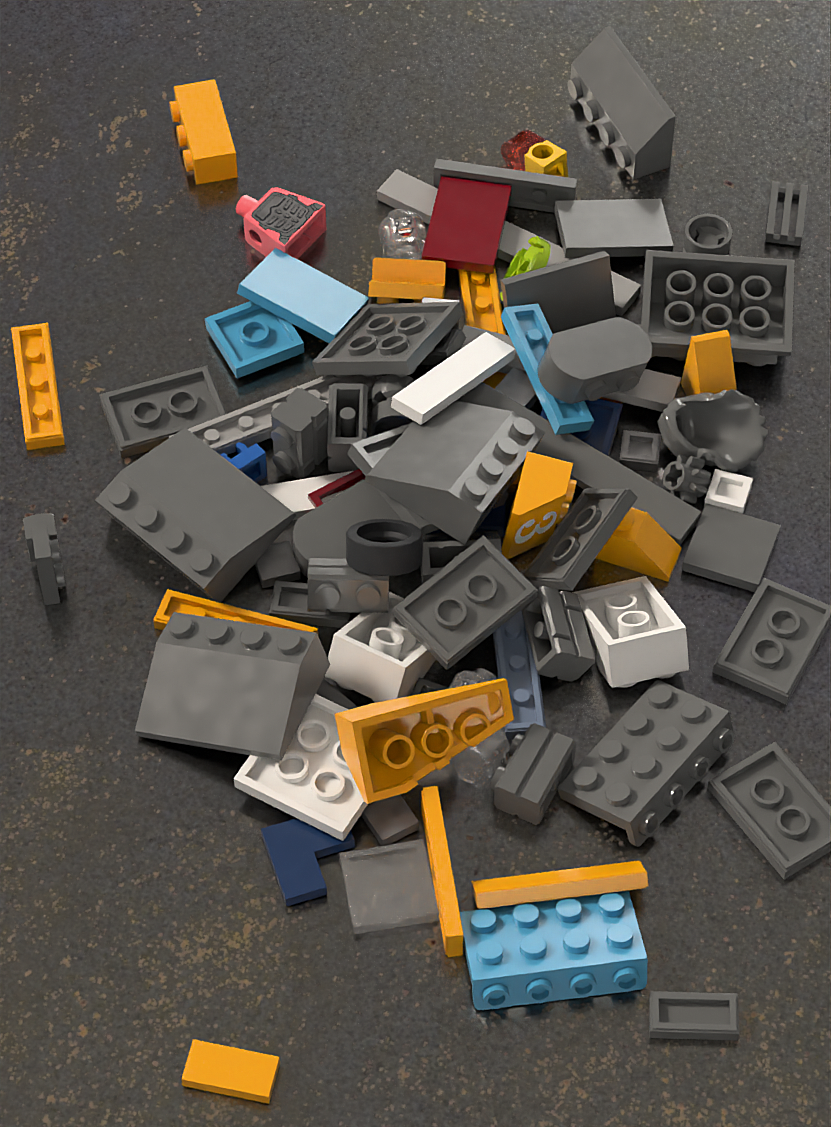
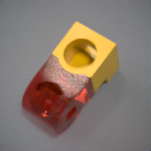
(534, 154)

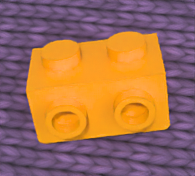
(406, 279)

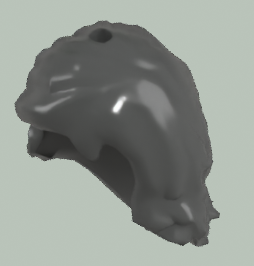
(716, 428)

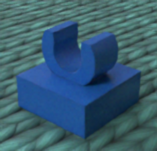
(250, 461)

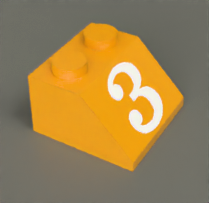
(538, 503)

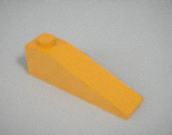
(408, 737)

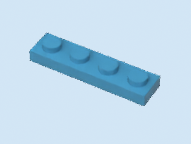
(530, 338)

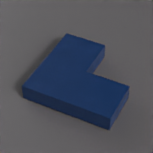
(293, 855)

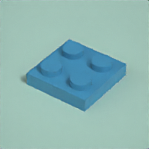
(253, 338)

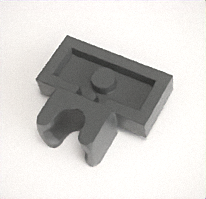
(45, 550)

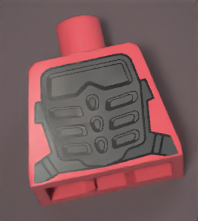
(282, 221)

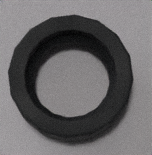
(384, 547)

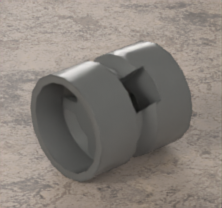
(708, 235)
(383, 416)

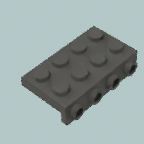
(650, 760)

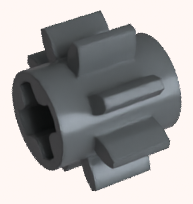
(687, 478)

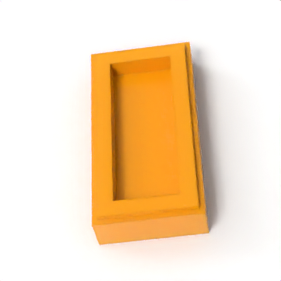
(230, 1071)

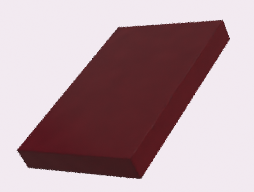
(467, 224)

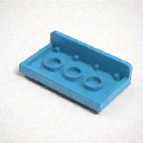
(553, 950)

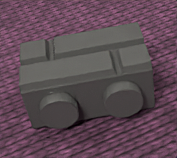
(346, 423)
(299, 433)
(343, 589)
(558, 634)
(533, 773)

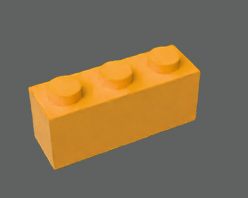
(204, 132)

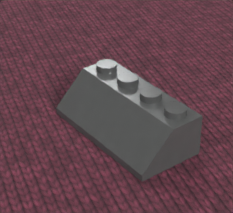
(623, 105)

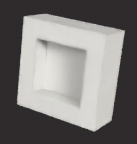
(729, 491)

